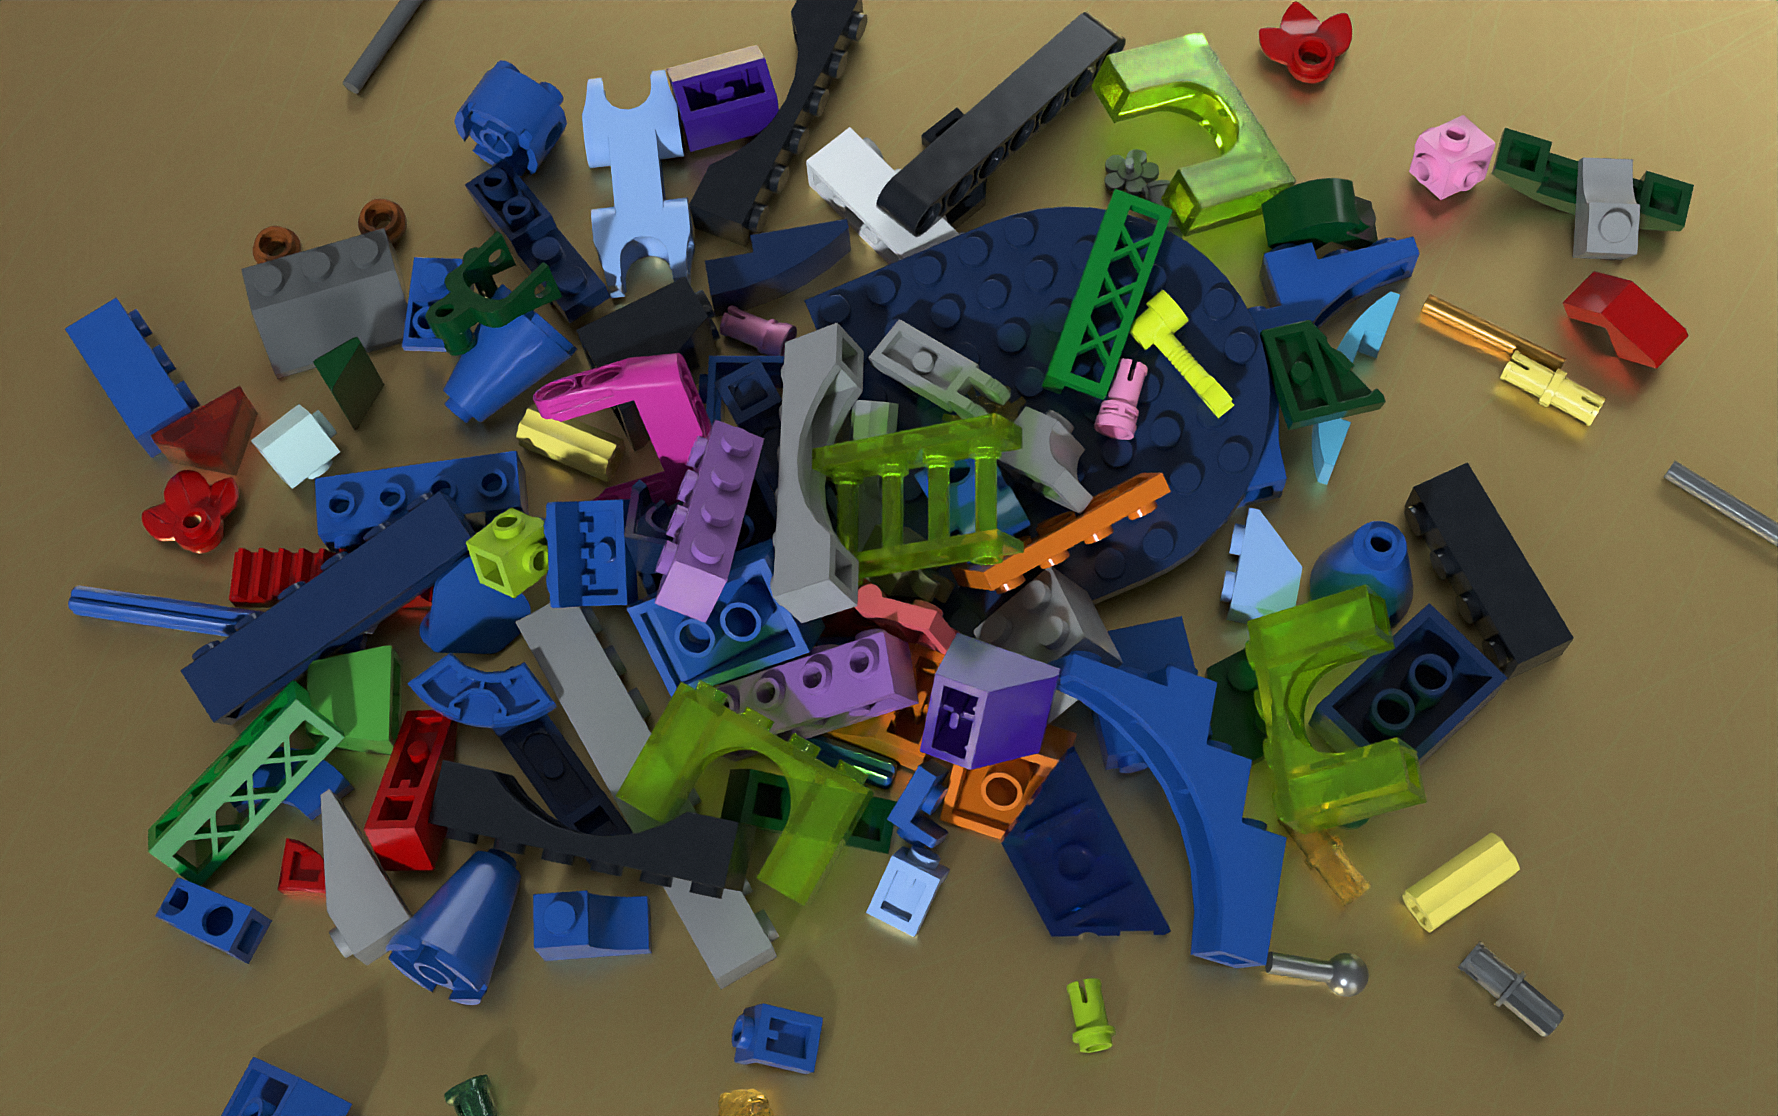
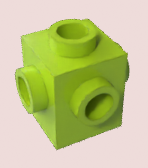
(510, 552)

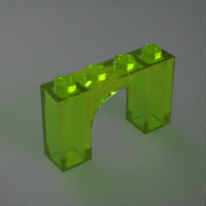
(1190, 80)
(1289, 658)
(823, 798)

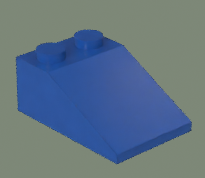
(740, 635)

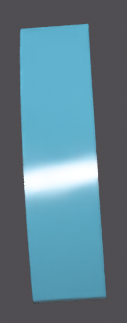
(1363, 337)

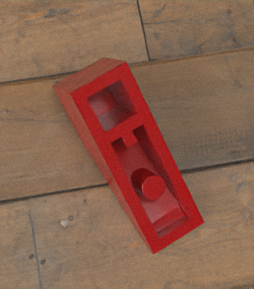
(406, 793)

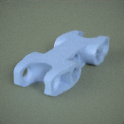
(641, 217)

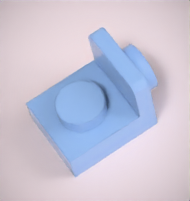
(908, 888)

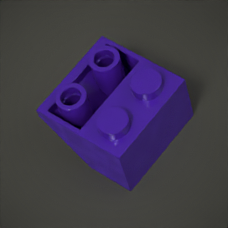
(724, 97)
(987, 705)

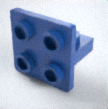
(589, 554)

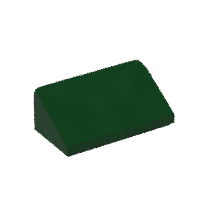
(350, 378)

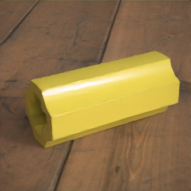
(572, 444)
(1460, 882)

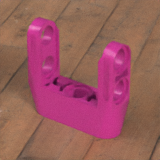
(665, 402)

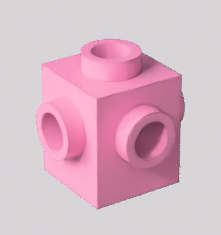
(1452, 157)

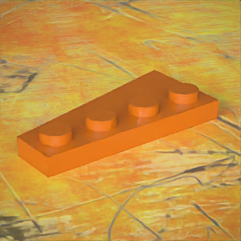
(1057, 534)

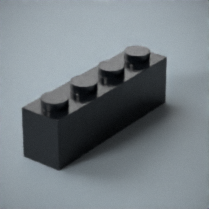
(1486, 571)

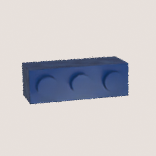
(132, 371)

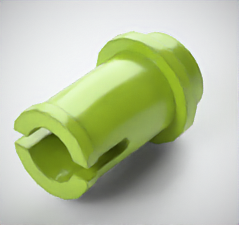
(1090, 1017)

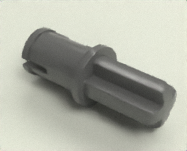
(1511, 990)

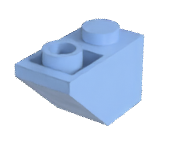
(1265, 571)

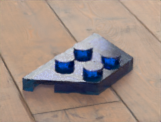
(1078, 860)

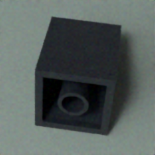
(656, 324)

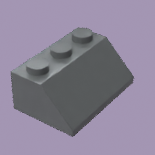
(326, 298)

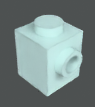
(298, 445)

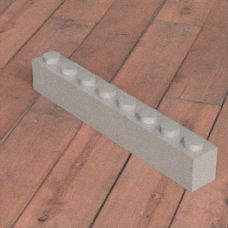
(614, 734)

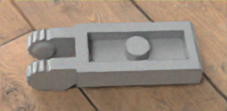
(935, 371)

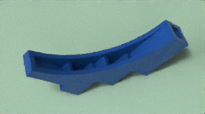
(1314, 290)
(1229, 856)

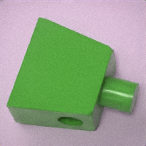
(360, 697)

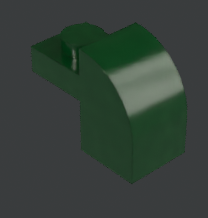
(1320, 214)

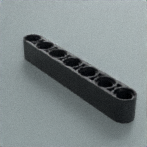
(998, 125)

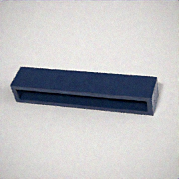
(330, 609)

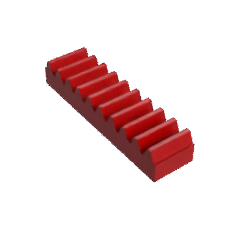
(265, 574)

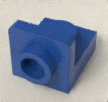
(921, 795)
(777, 1038)

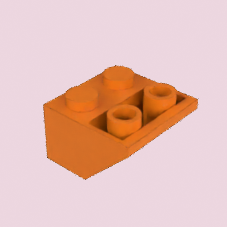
(901, 731)

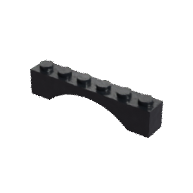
(739, 188)
(690, 847)

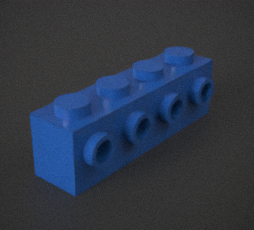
(362, 500)

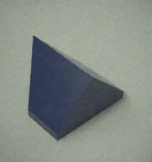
(646, 528)

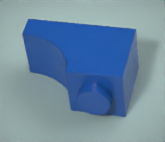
(590, 925)

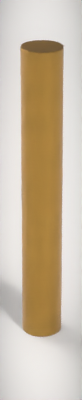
(1490, 332)

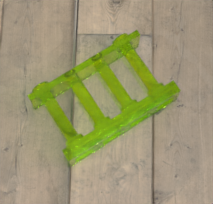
(936, 449)

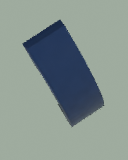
(755, 408)
(561, 778)

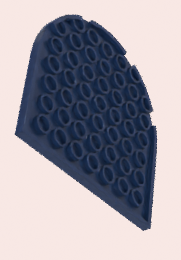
(1003, 305)

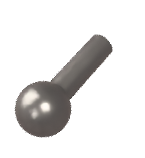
(1343, 973)

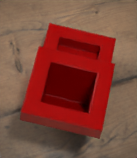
(1634, 321)

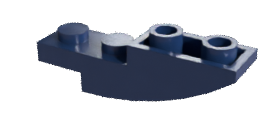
(536, 239)

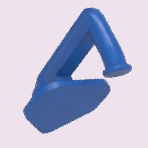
(470, 614)

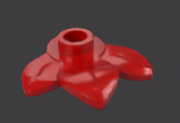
(1305, 38)
(192, 511)

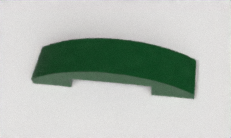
(1552, 179)

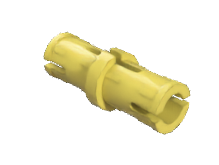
(1552, 388)

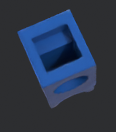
(214, 919)

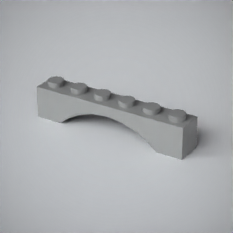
(820, 386)

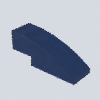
(777, 265)

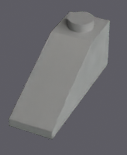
(357, 888)

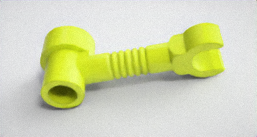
(1158, 328)

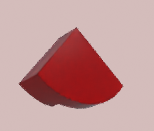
(301, 870)

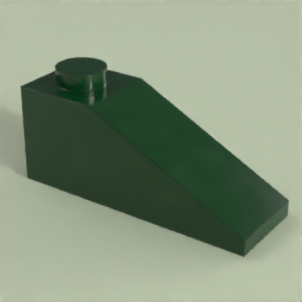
(765, 802)

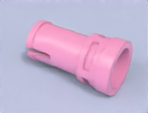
(765, 335)
(1119, 412)

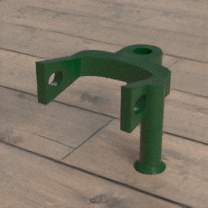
(463, 308)

